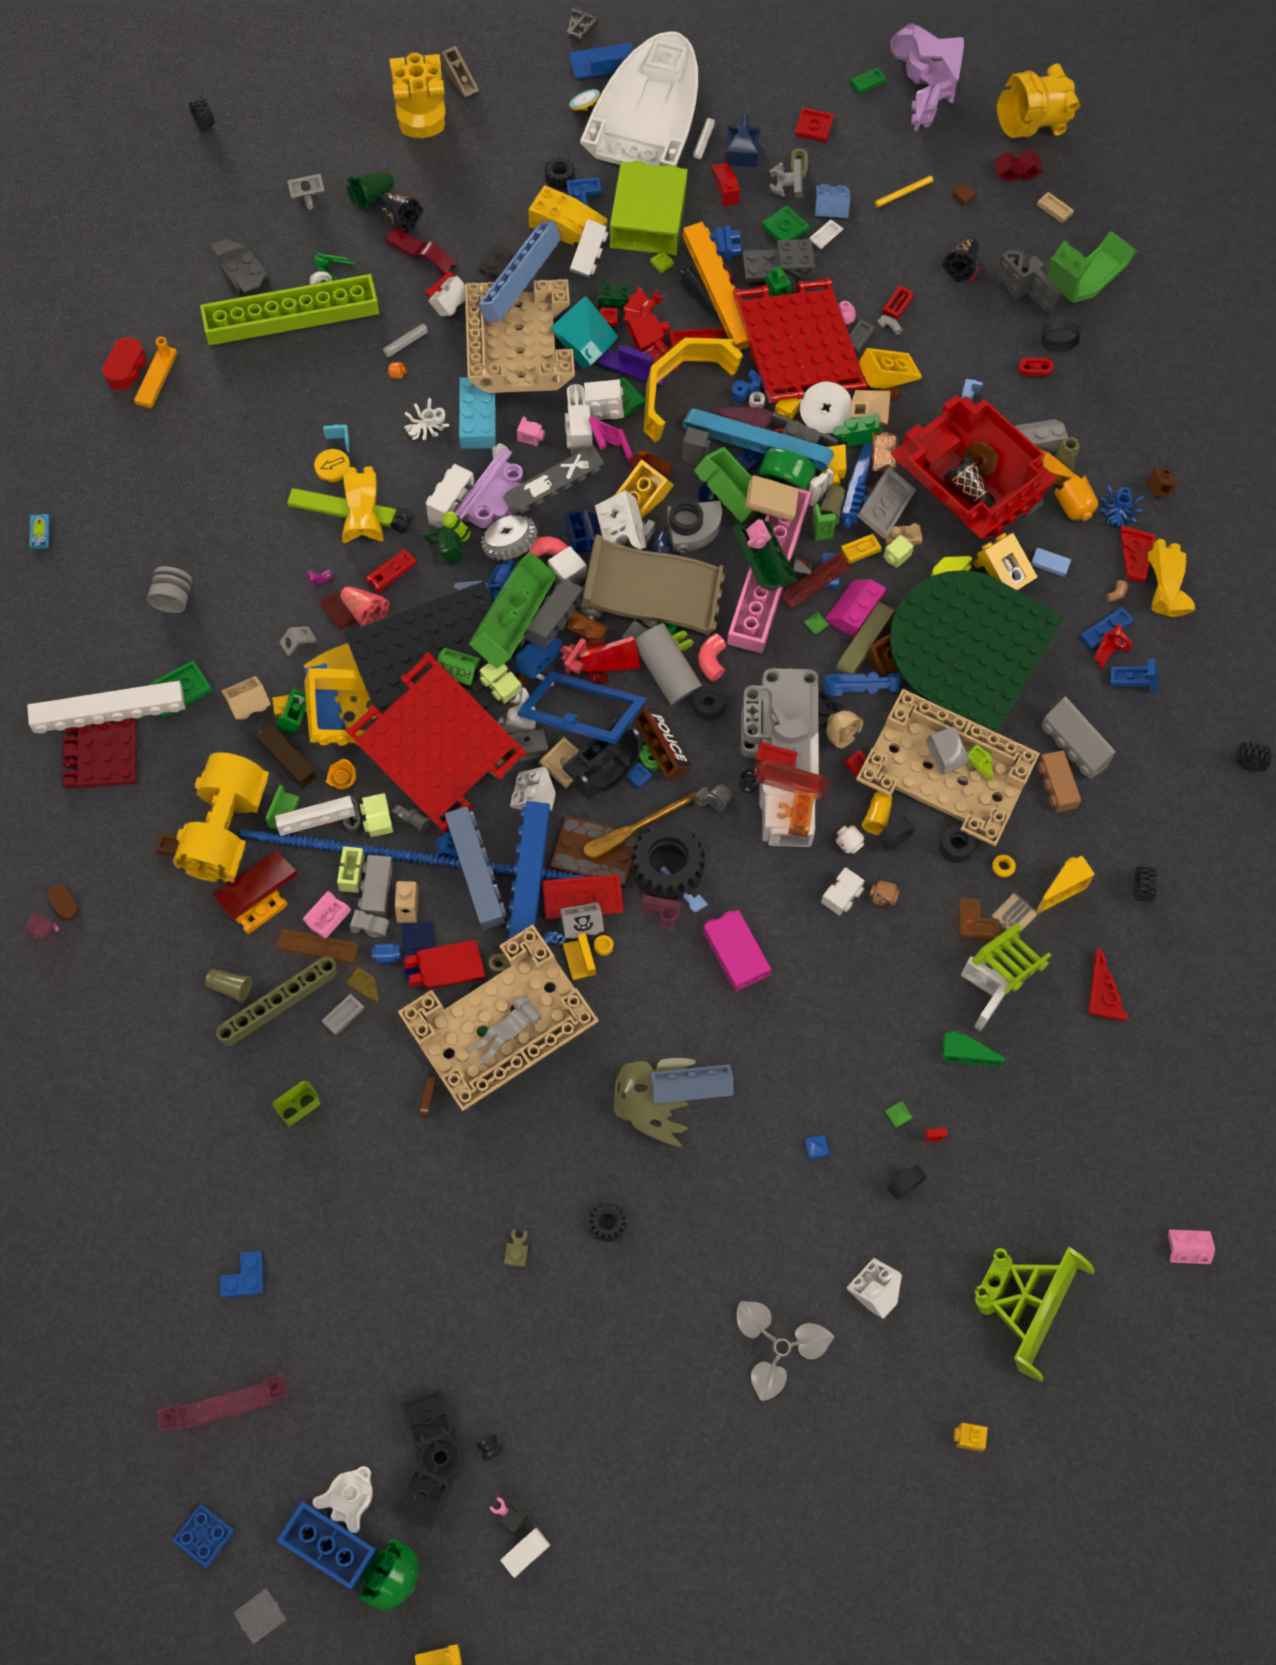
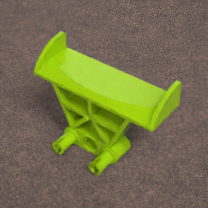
(989, 1299)

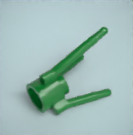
(324, 261)

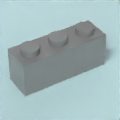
(376, 885)

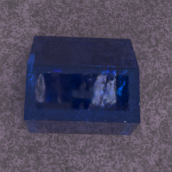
(582, 529)

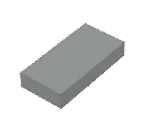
(343, 1014)

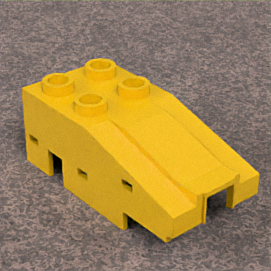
(566, 212)

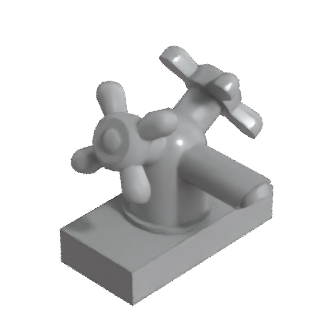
(788, 179)
(305, 187)

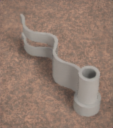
(509, 1028)

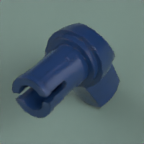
(661, 542)

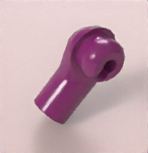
(319, 578)

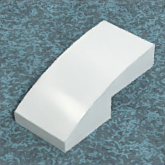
(525, 1552)

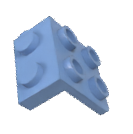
(832, 201)

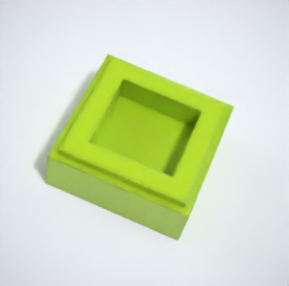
(662, 262)

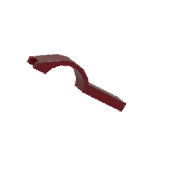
(414, 247)

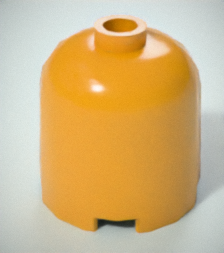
(1077, 498)

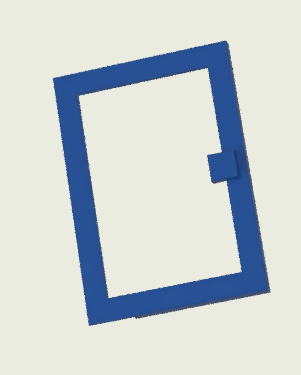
(568, 721)

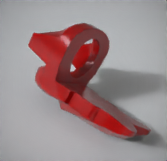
(1110, 643)

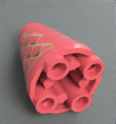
(364, 605)

